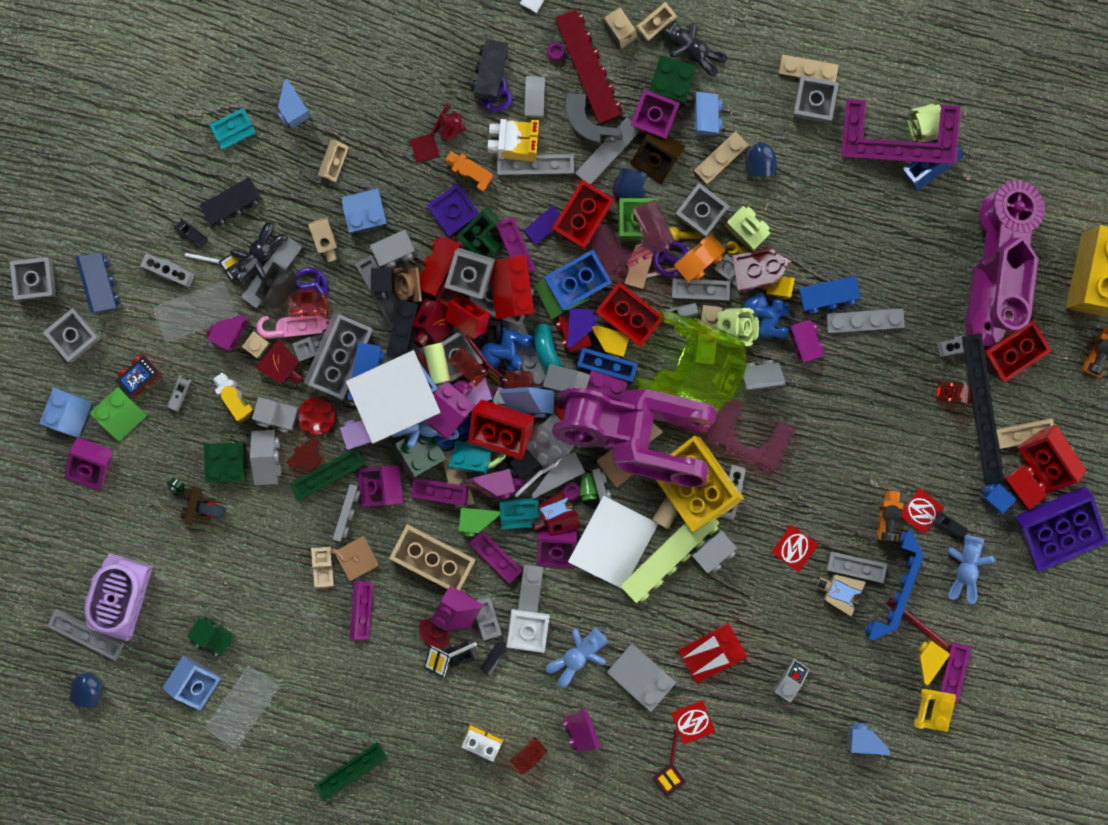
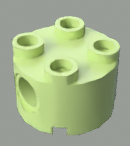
(924, 123)
(739, 323)

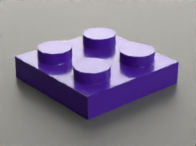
(453, 210)

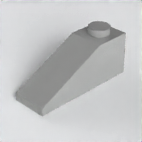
(567, 469)
(530, 588)

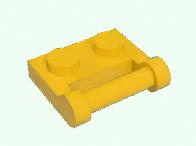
(941, 710)

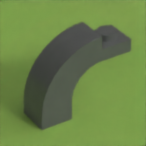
(576, 112)

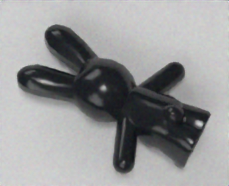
(696, 49)
(258, 252)

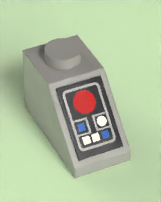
(791, 680)

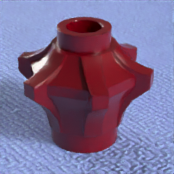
(451, 125)

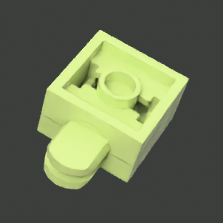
(748, 228)

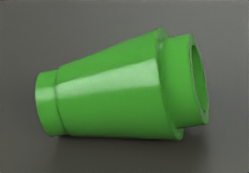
(588, 489)

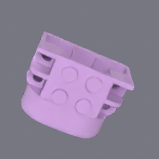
(127, 583)

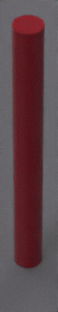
(921, 626)

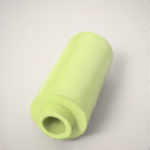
(437, 363)

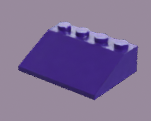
(1062, 528)

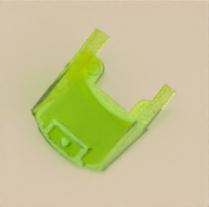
(708, 366)

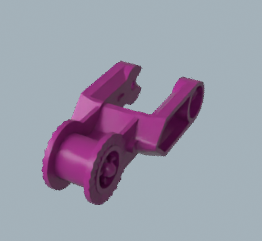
(1008, 268)
(626, 430)

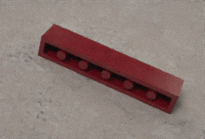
(587, 66)

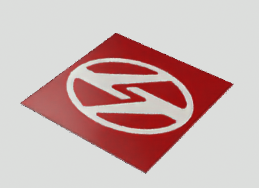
(921, 511)
(794, 548)
(693, 722)

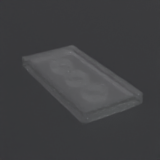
(194, 311)
(242, 707)

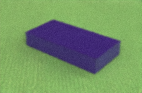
(542, 225)

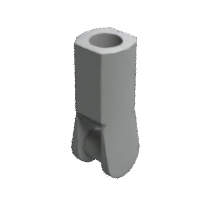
(687, 310)
(177, 397)

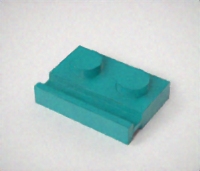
(233, 129)
(470, 458)
(518, 513)

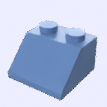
(291, 107)
(707, 114)
(364, 211)
(529, 400)
(66, 412)
(191, 683)
(864, 740)

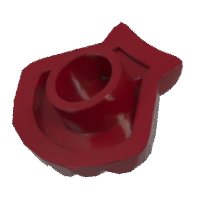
(432, 634)

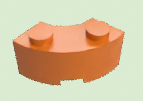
(700, 257)

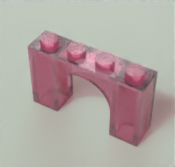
(655, 237)
(767, 455)

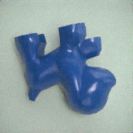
(769, 315)
(507, 349)

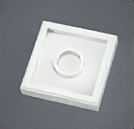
(528, 631)

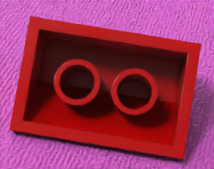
(582, 214)
(437, 265)
(511, 288)
(629, 314)
(1017, 352)
(500, 429)
(1052, 459)

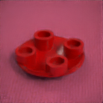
(316, 416)

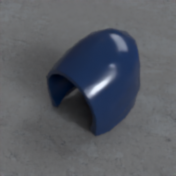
(760, 160)
(629, 184)
(86, 690)

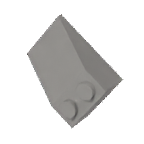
(762, 376)
(641, 677)

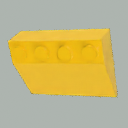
(705, 503)

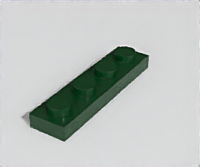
(327, 473)
(350, 771)

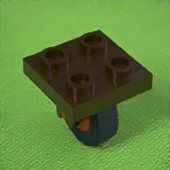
(207, 508)

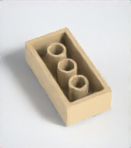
(431, 558)

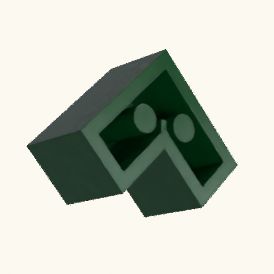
(476, 235)
(212, 635)

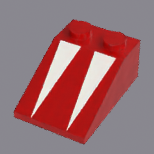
(712, 653)

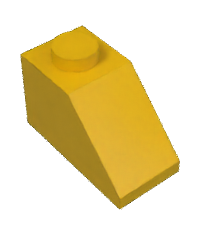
(781, 289)
(611, 341)
(930, 660)

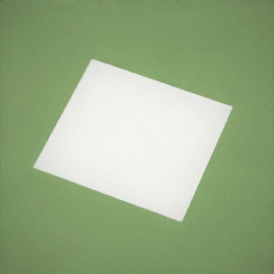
(393, 396)
(613, 542)

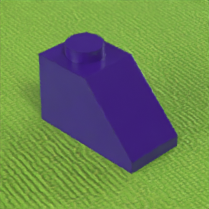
(580, 325)

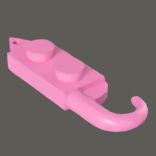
(294, 326)

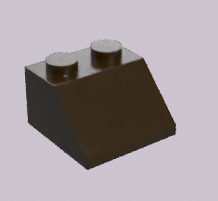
(657, 156)

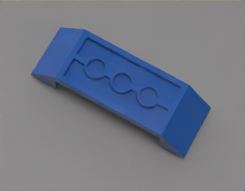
(908, 542)

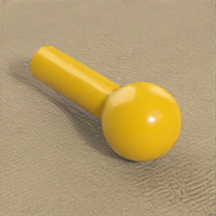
(677, 234)

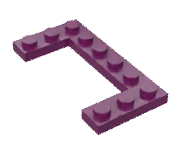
(942, 152)

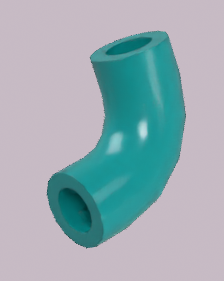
(545, 347)

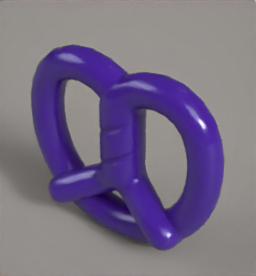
(503, 90)
(670, 258)
(313, 285)

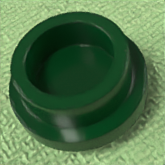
(175, 486)

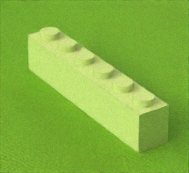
(664, 559)

